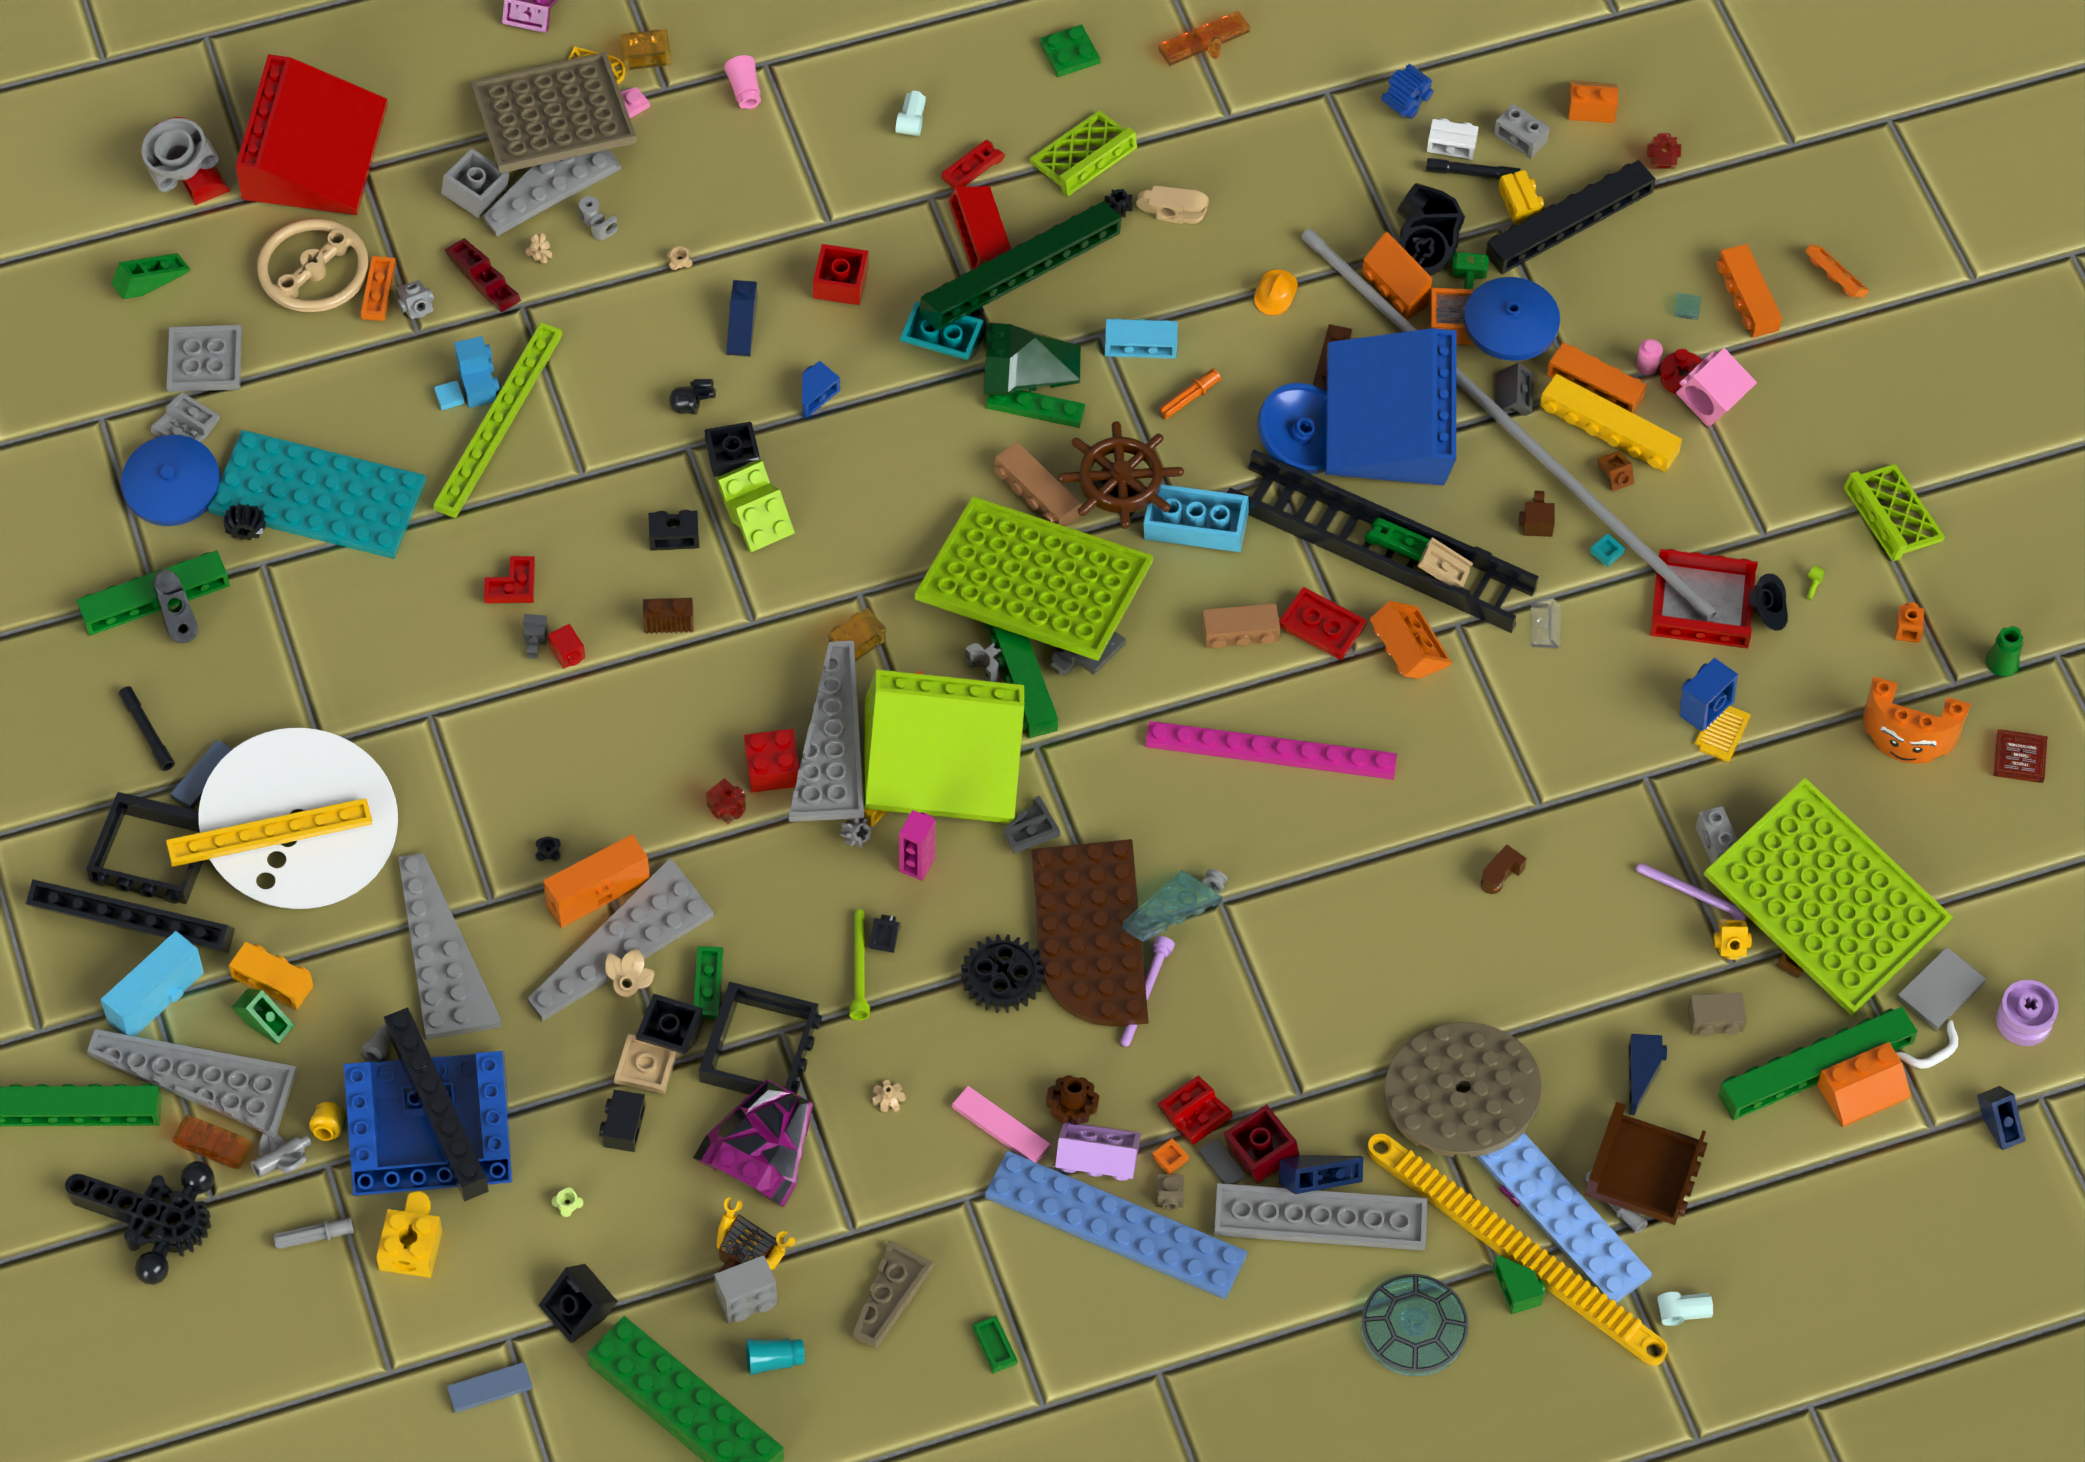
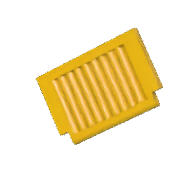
(1723, 734)

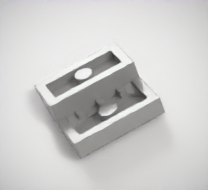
(186, 418)

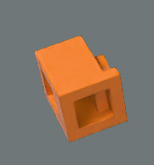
(1909, 623)

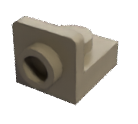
(1170, 1191)

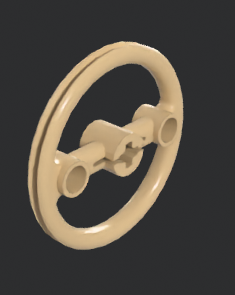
(312, 265)

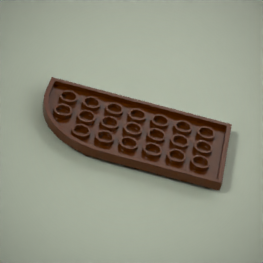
(1080, 912)

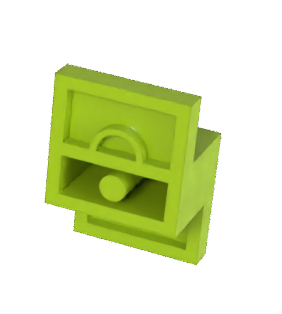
(755, 505)

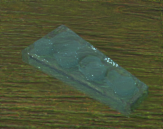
(1170, 905)

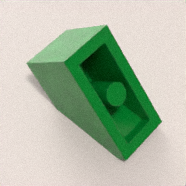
(263, 1015)
(1518, 1285)

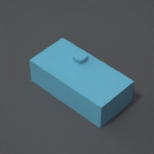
(1198, 518)
(152, 985)

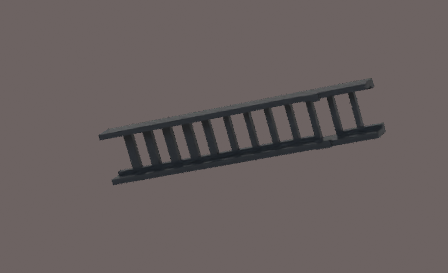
(1368, 511)

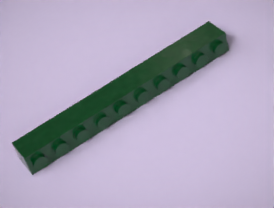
(1020, 265)

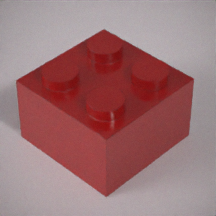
(840, 274)
(771, 760)

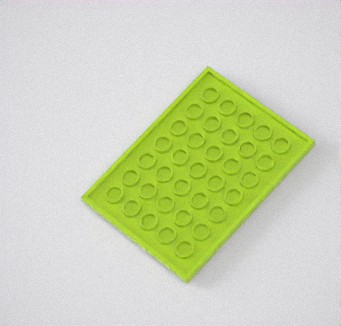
(1034, 578)
(1828, 896)

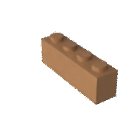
(1036, 485)

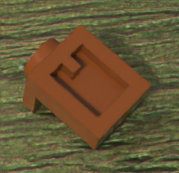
(1618, 470)

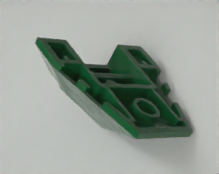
(1027, 360)

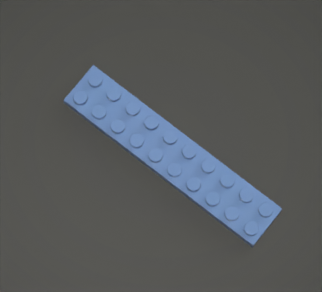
(1116, 1224)

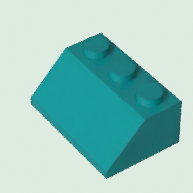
(956, 339)

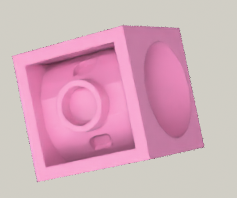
(1715, 386)

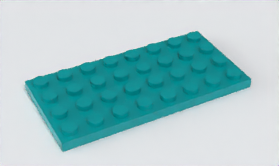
(320, 493)

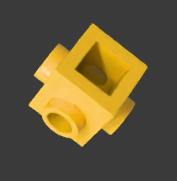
(1732, 938)

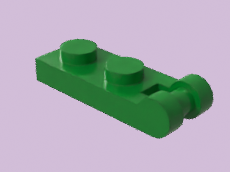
(1396, 539)

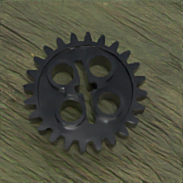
(984, 984)

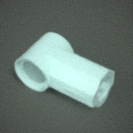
(910, 119)
(1677, 1308)

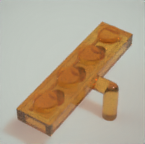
(1204, 38)

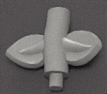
(279, 1154)

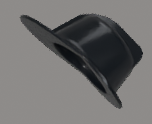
(1769, 601)

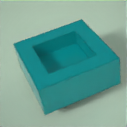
(1607, 550)

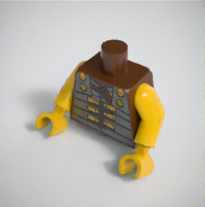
(743, 1241)

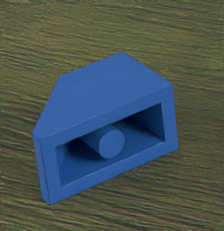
(818, 387)

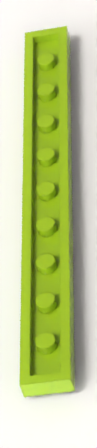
(498, 420)

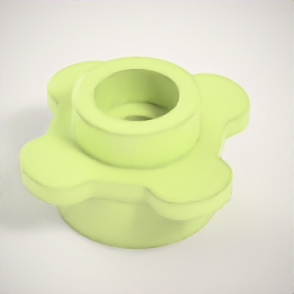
(564, 1195)

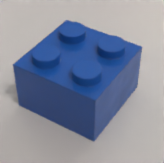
(1708, 694)

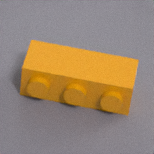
(271, 974)

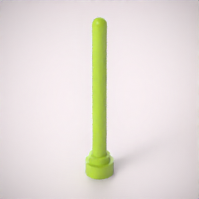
(859, 1008)

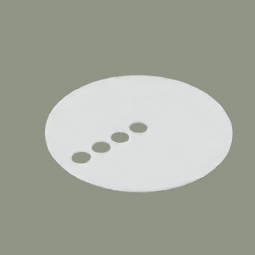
(302, 772)

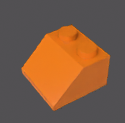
(1592, 101)

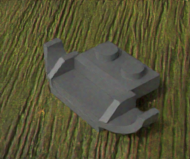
(1064, 661)

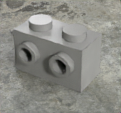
(1521, 131)

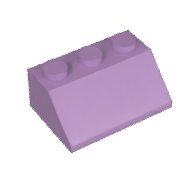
(1097, 1150)

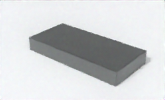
(1221, 1163)

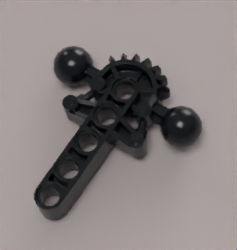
(193, 1216)

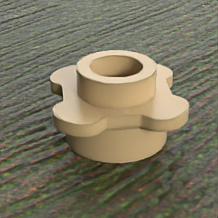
(679, 253)

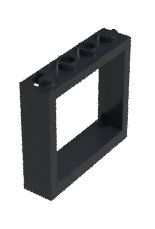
(154, 811)
(765, 1000)

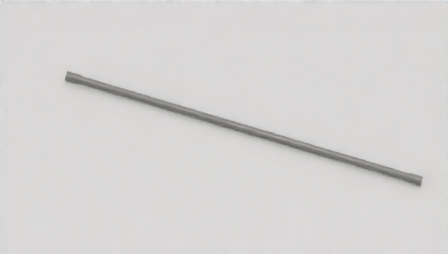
(1698, 602)

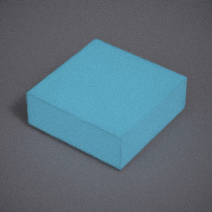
(449, 395)

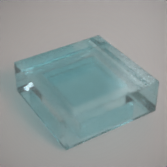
(1687, 306)

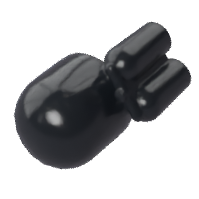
(688, 398)

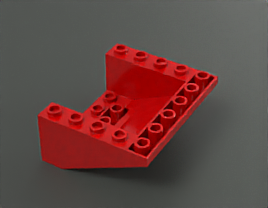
(309, 139)

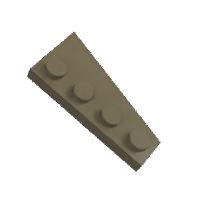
(896, 1284)

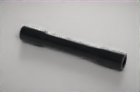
(1446, 166)
(159, 750)

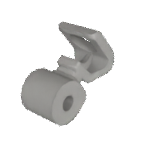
(591, 215)

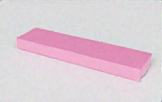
(1000, 1125)

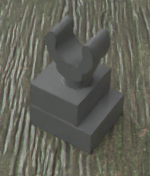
(534, 633)

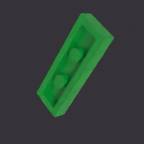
(708, 980)

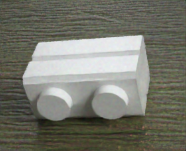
(1452, 138)

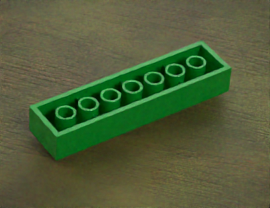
(679, 1398)

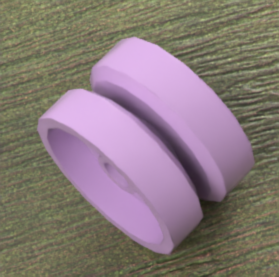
(2027, 1012)

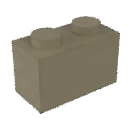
(1717, 1013)

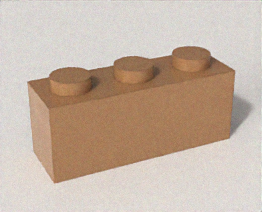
(1241, 625)

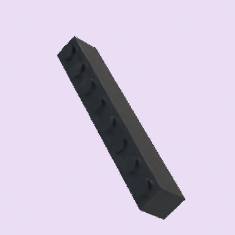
(1570, 216)
(129, 915)
(436, 1104)

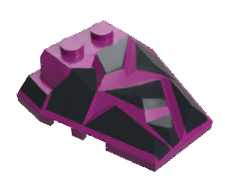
(761, 1141)

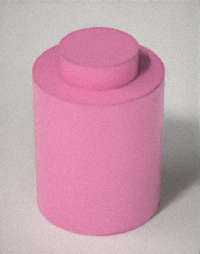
(1649, 357)

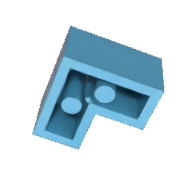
(475, 371)

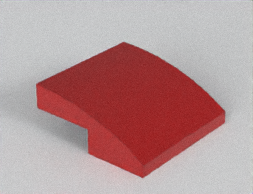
(1195, 1110)

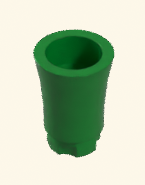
(2005, 654)

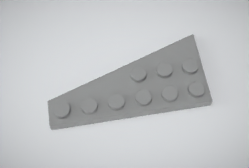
(546, 186)

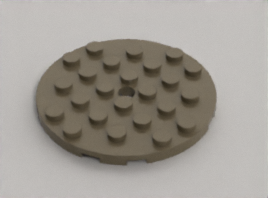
(1478, 1122)

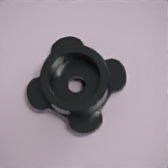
(545, 843)

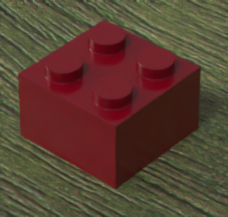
(1261, 1143)

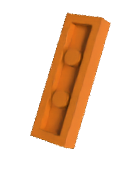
(1836, 271)
(378, 288)

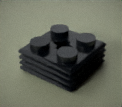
(722, 439)

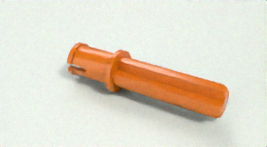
(1197, 388)

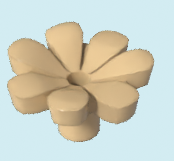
(539, 248)
(888, 1096)

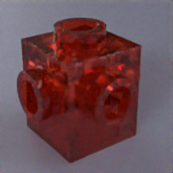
(1663, 159)
(726, 801)

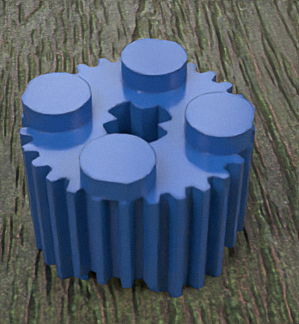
(1407, 91)

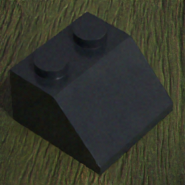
(671, 1024)
(577, 1302)

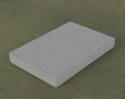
(1941, 989)

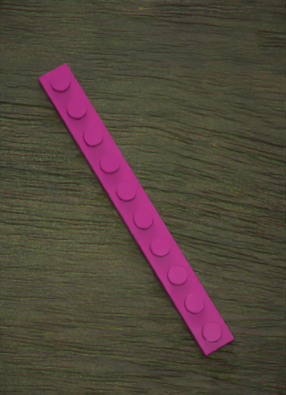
(1271, 750)

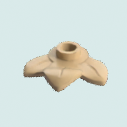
(630, 969)

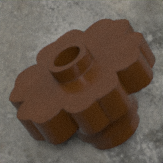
(1072, 1100)

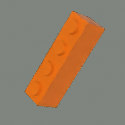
(1749, 291)
(1597, 377)

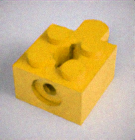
(410, 1238)

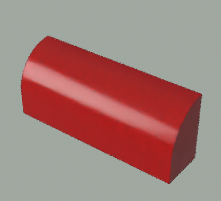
(205, 184)
(978, 223)

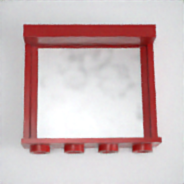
(1722, 583)

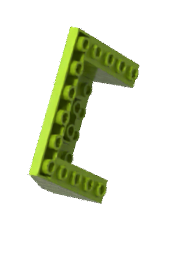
(942, 746)

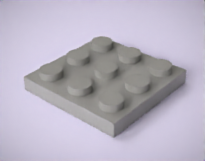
(204, 358)

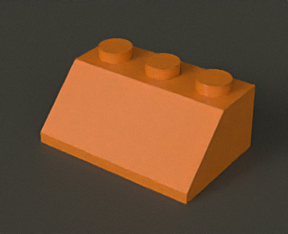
(1397, 276)
(1409, 640)
(1864, 1084)

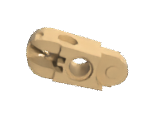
(1174, 204)

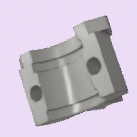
(977, 656)

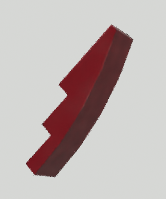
(482, 275)

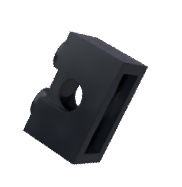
(666, 538)

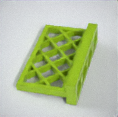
(1096, 160)
(1879, 516)

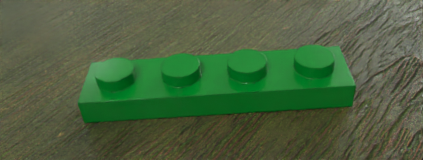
(1039, 407)

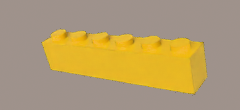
(1610, 423)

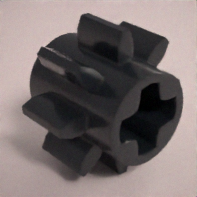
(1120, 201)

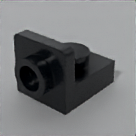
(884, 933)

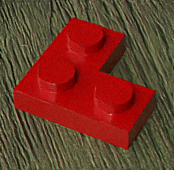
(516, 587)

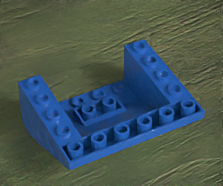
(1392, 407)
(392, 1138)

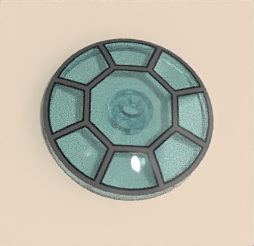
(1414, 1325)

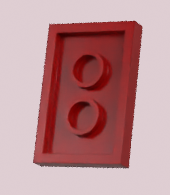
(1322, 623)

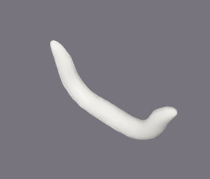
(1938, 1056)

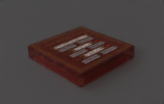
(2020, 756)

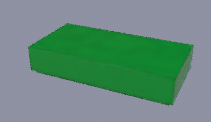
(994, 1344)

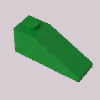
(145, 275)

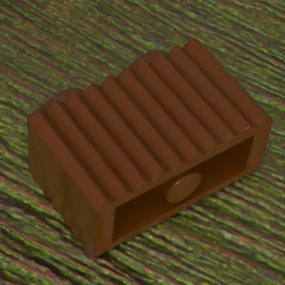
(668, 615)

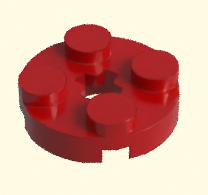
(1673, 364)

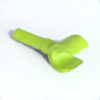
(1817, 576)

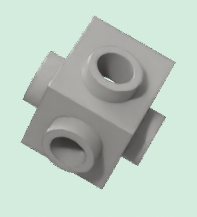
(415, 299)

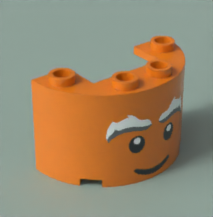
(1909, 733)

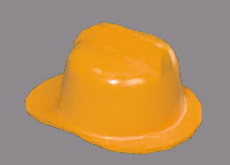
(1275, 292)

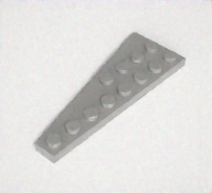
(831, 760)
(648, 921)
(447, 977)
(225, 1083)

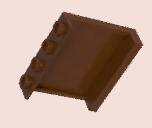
(1645, 1167)

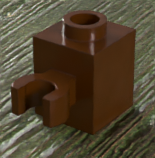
(1538, 517)

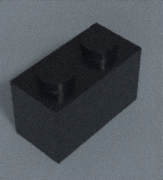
(623, 1120)

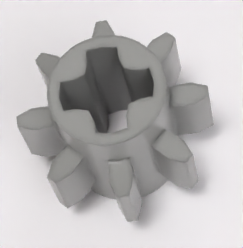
(855, 831)

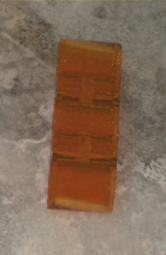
(212, 1142)

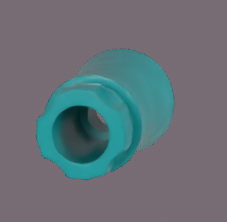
(773, 1354)

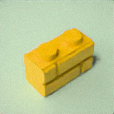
(1520, 196)

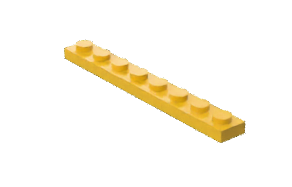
(268, 832)

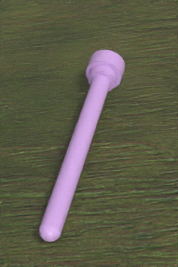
(1691, 890)
(1162, 948)

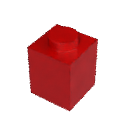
(566, 646)

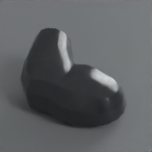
(1430, 226)

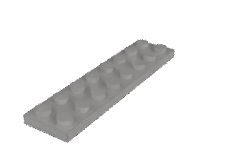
(1321, 1217)

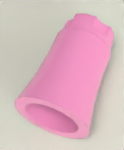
(743, 78)

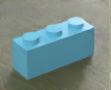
(1141, 338)

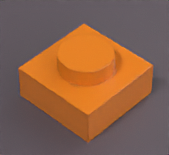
(1170, 1156)

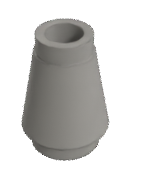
(377, 1046)

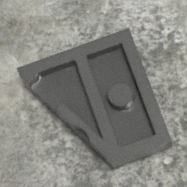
(1031, 827)

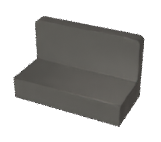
(1514, 389)

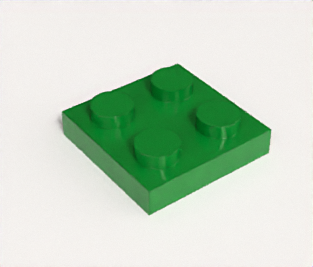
(1069, 50)

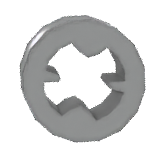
(1215, 880)

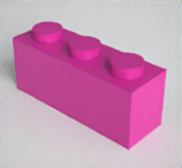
(917, 845)

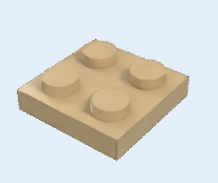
(645, 1066)

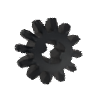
(244, 521)

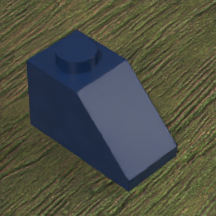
(2001, 1116)

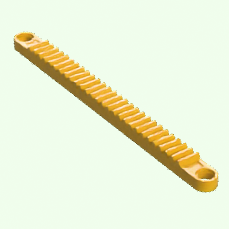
(1517, 1248)

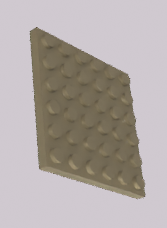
(553, 112)

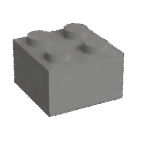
(474, 183)
(746, 1289)

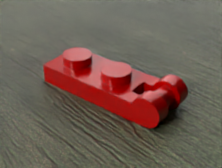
(972, 164)

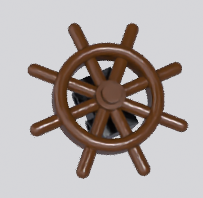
(1116, 484)

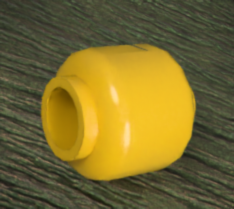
(327, 1121)

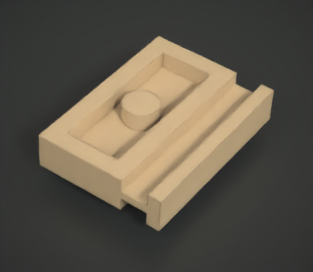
(1445, 564)

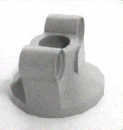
(176, 152)

